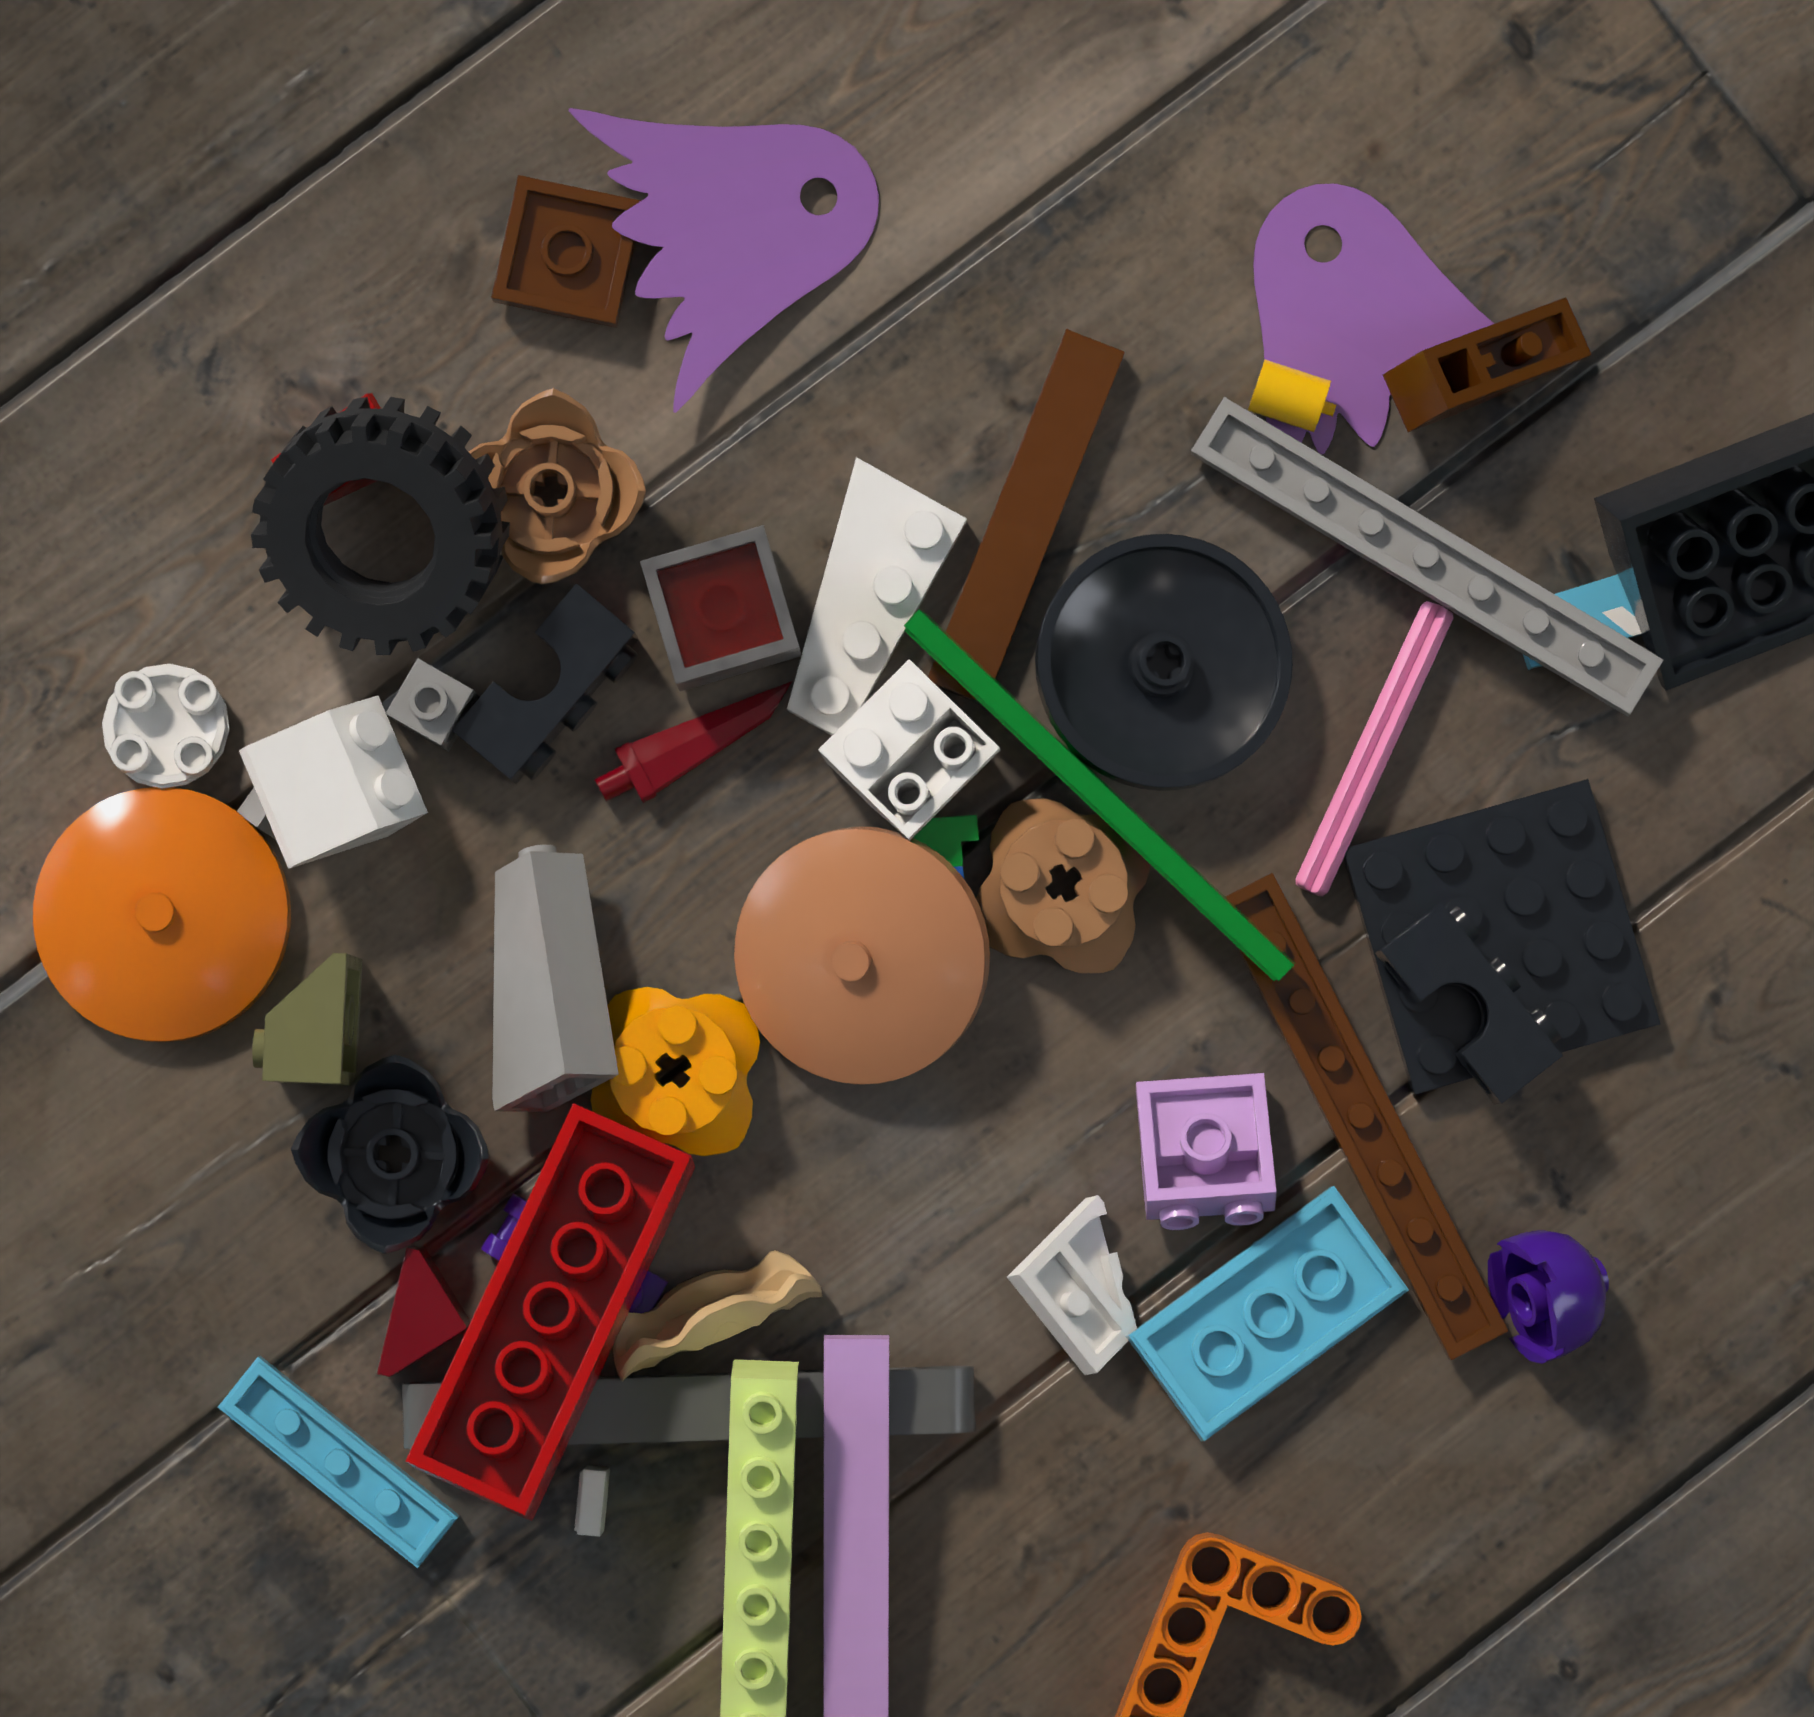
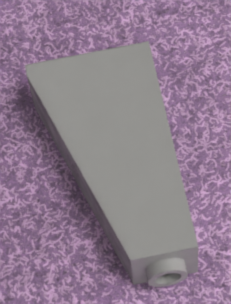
(547, 985)

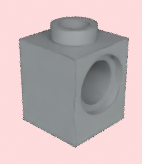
(431, 704)

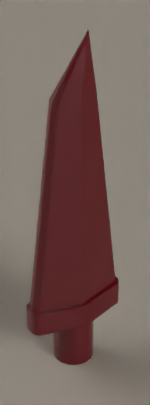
(670, 754)

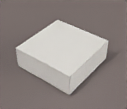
(592, 1500)

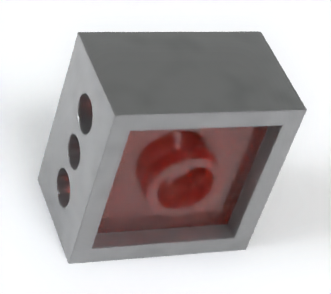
(720, 608)

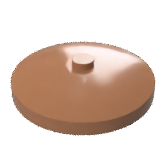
(862, 955)

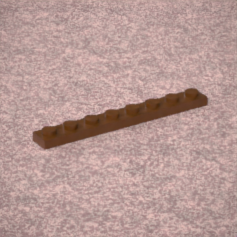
(1369, 1130)

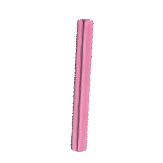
(1374, 748)

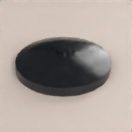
(1163, 662)

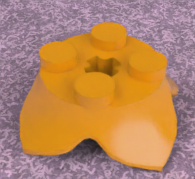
(720, 1043)

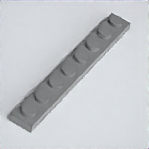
(1426, 557)

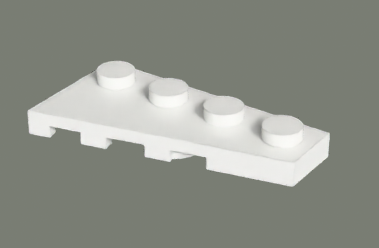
(873, 583)

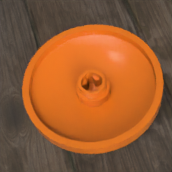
(161, 914)

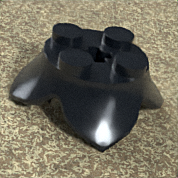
(342, 1145)

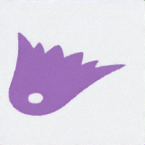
(734, 223)
(1353, 313)

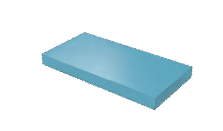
(1267, 1313)

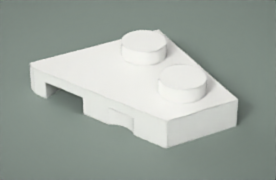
(1078, 1288)

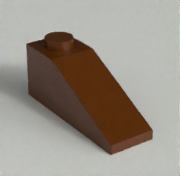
(1485, 364)

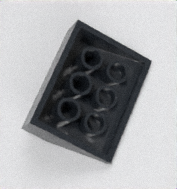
(1719, 552)

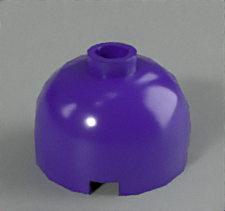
(1550, 1291)

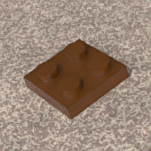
(564, 252)

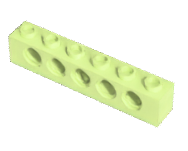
(759, 1538)

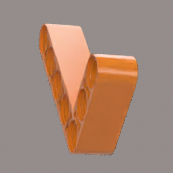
(1211, 1600)

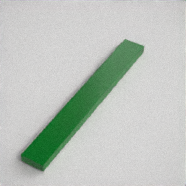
(1098, 796)

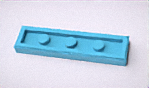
(338, 1461)

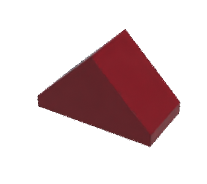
(422, 1314)

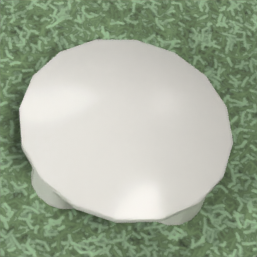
(165, 725)

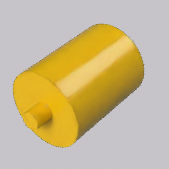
(1291, 396)

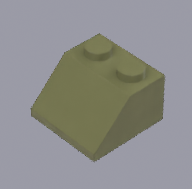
(314, 1028)

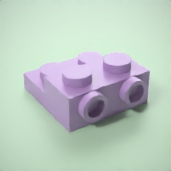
(1206, 1149)

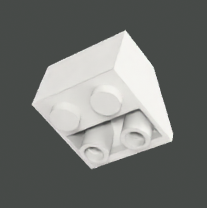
(908, 750)

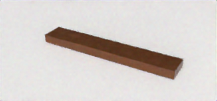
(1030, 504)

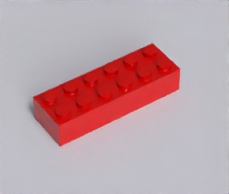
(551, 1312)

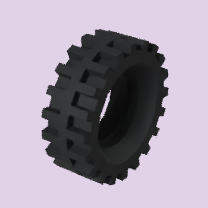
(417, 460)

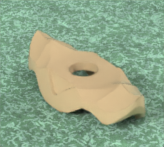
(711, 1310)

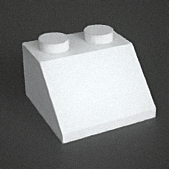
(333, 782)

